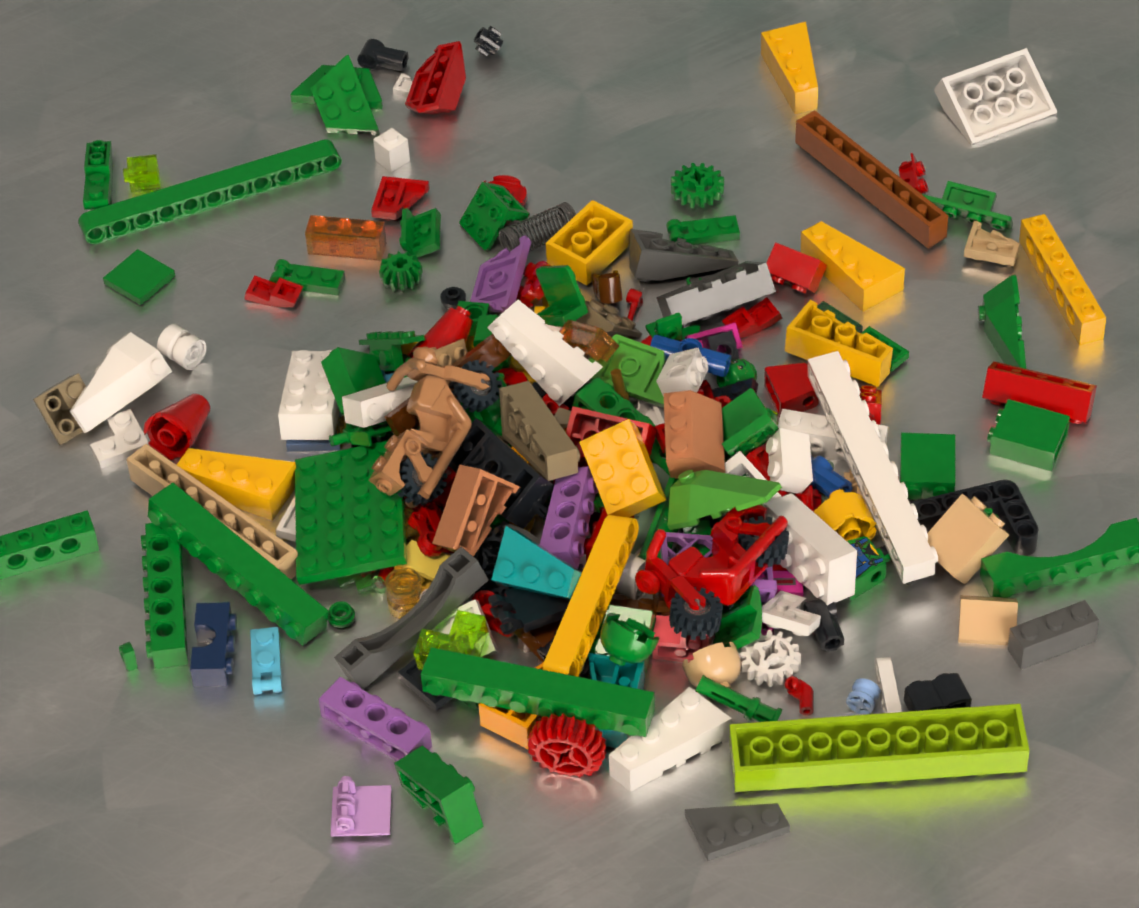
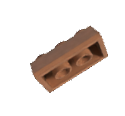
(693, 433)

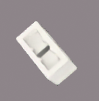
(683, 372)

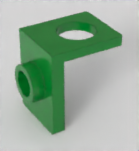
(667, 327)

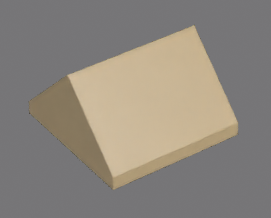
(986, 619)

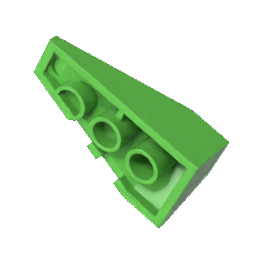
(714, 494)

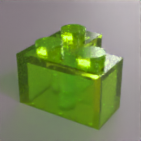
(465, 637)

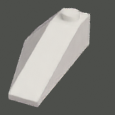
(123, 376)

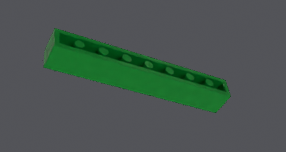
(237, 564)
(537, 691)

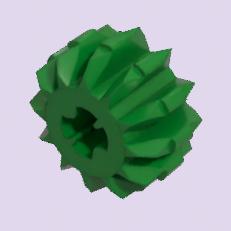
(400, 271)

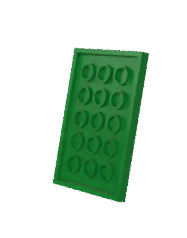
(343, 517)

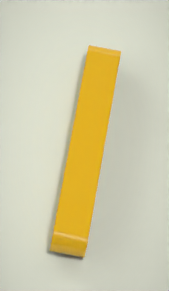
(592, 596)

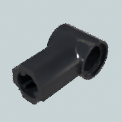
(376, 54)
(829, 632)

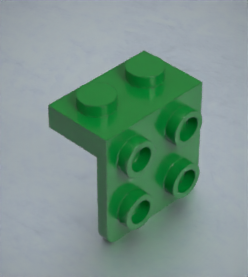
(561, 294)

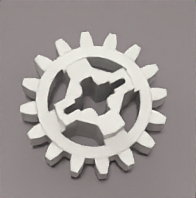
(770, 658)

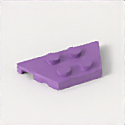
(501, 277)

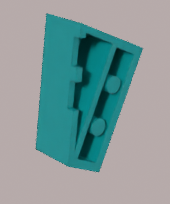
(533, 568)
(607, 671)

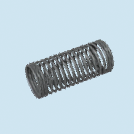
(563, 208)

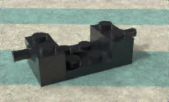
(484, 449)

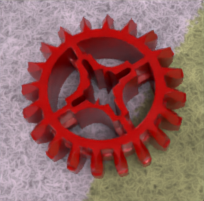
(567, 745)

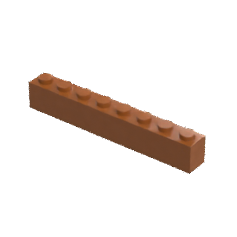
(871, 179)

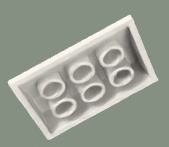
(995, 97)

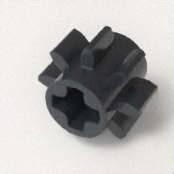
(488, 41)

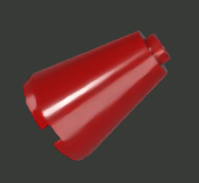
(448, 329)
(177, 426)

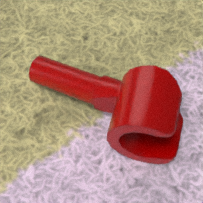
(634, 298)

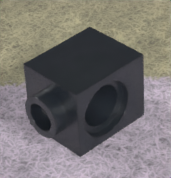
(725, 339)

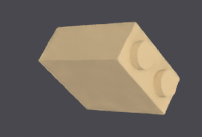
(965, 537)

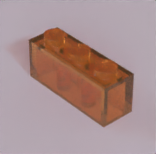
(345, 237)

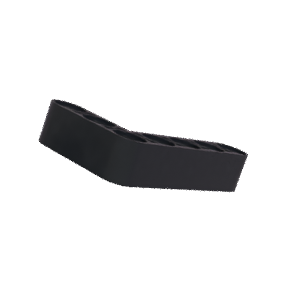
(1005, 501)

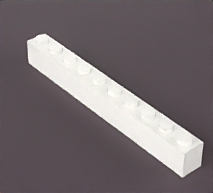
(871, 467)

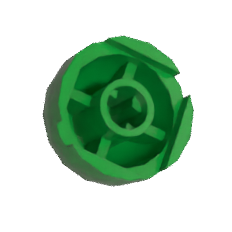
(627, 640)

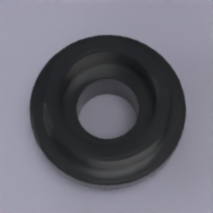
(451, 296)

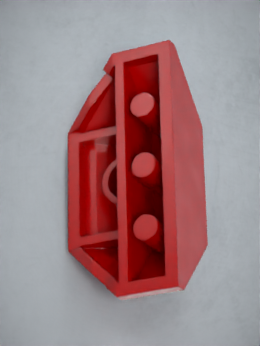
(438, 81)

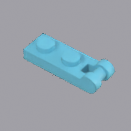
(266, 660)

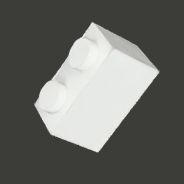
(790, 460)

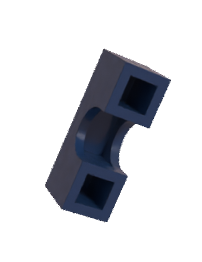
(212, 662)

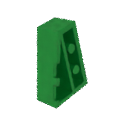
(442, 790)

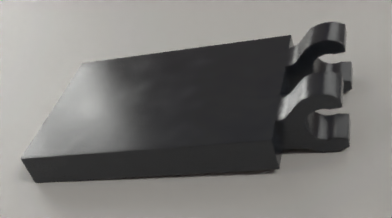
(529, 609)

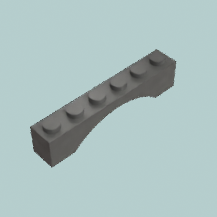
(453, 584)

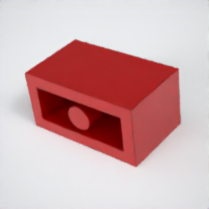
(795, 268)

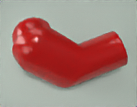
(802, 692)

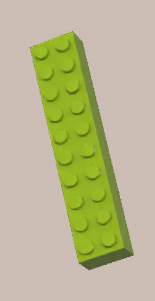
(878, 747)

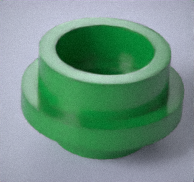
(341, 609)

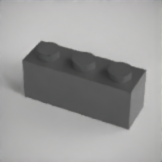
(1053, 634)

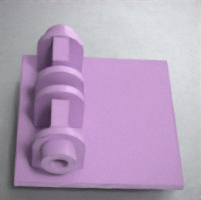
(360, 809)

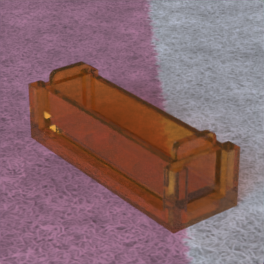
(590, 339)

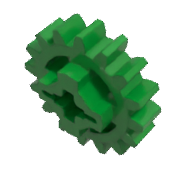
(697, 185)

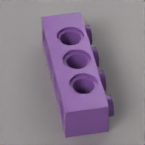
(569, 516)
(373, 720)

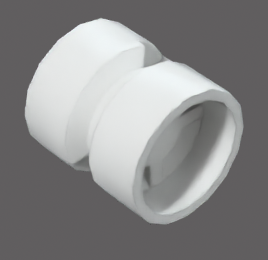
(181, 346)

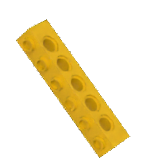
(1062, 279)

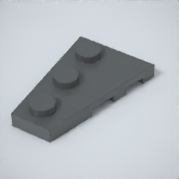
(735, 827)

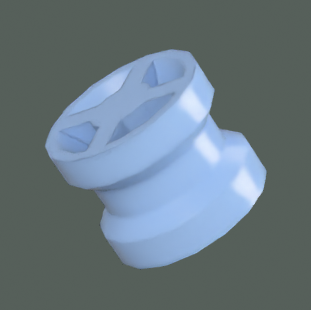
(863, 696)

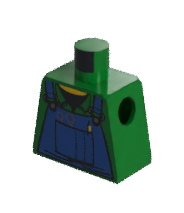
(869, 565)

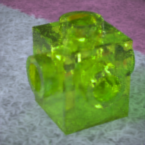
(142, 173)

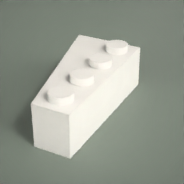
(543, 352)

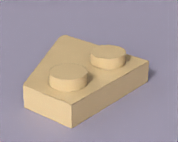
(990, 246)

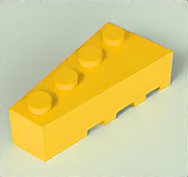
(792, 65)

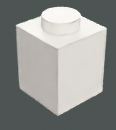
(391, 150)

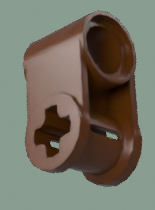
(607, 287)

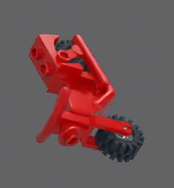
(699, 585)

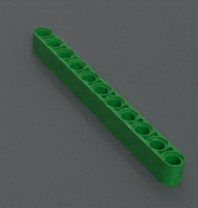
(209, 191)

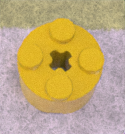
(847, 515)

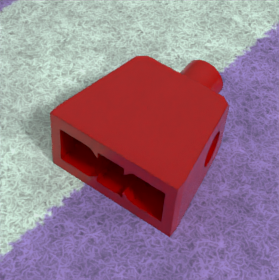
(790, 387)

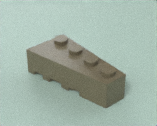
(536, 432)

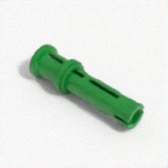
(751, 708)

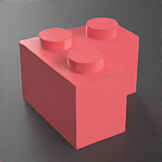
(673, 646)

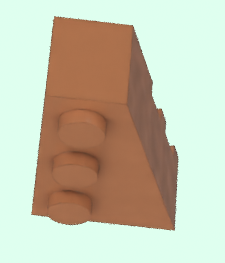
(471, 508)

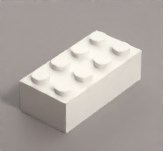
(307, 401)
(815, 551)

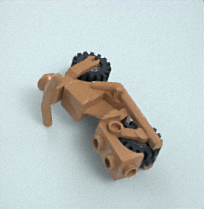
(441, 424)

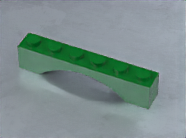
(1015, 573)

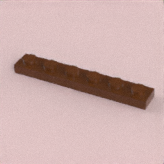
(489, 350)

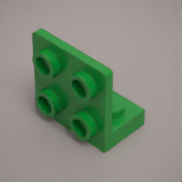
(489, 212)
(746, 424)

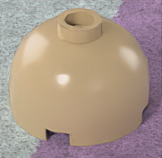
(716, 663)

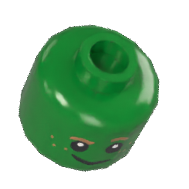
(738, 371)

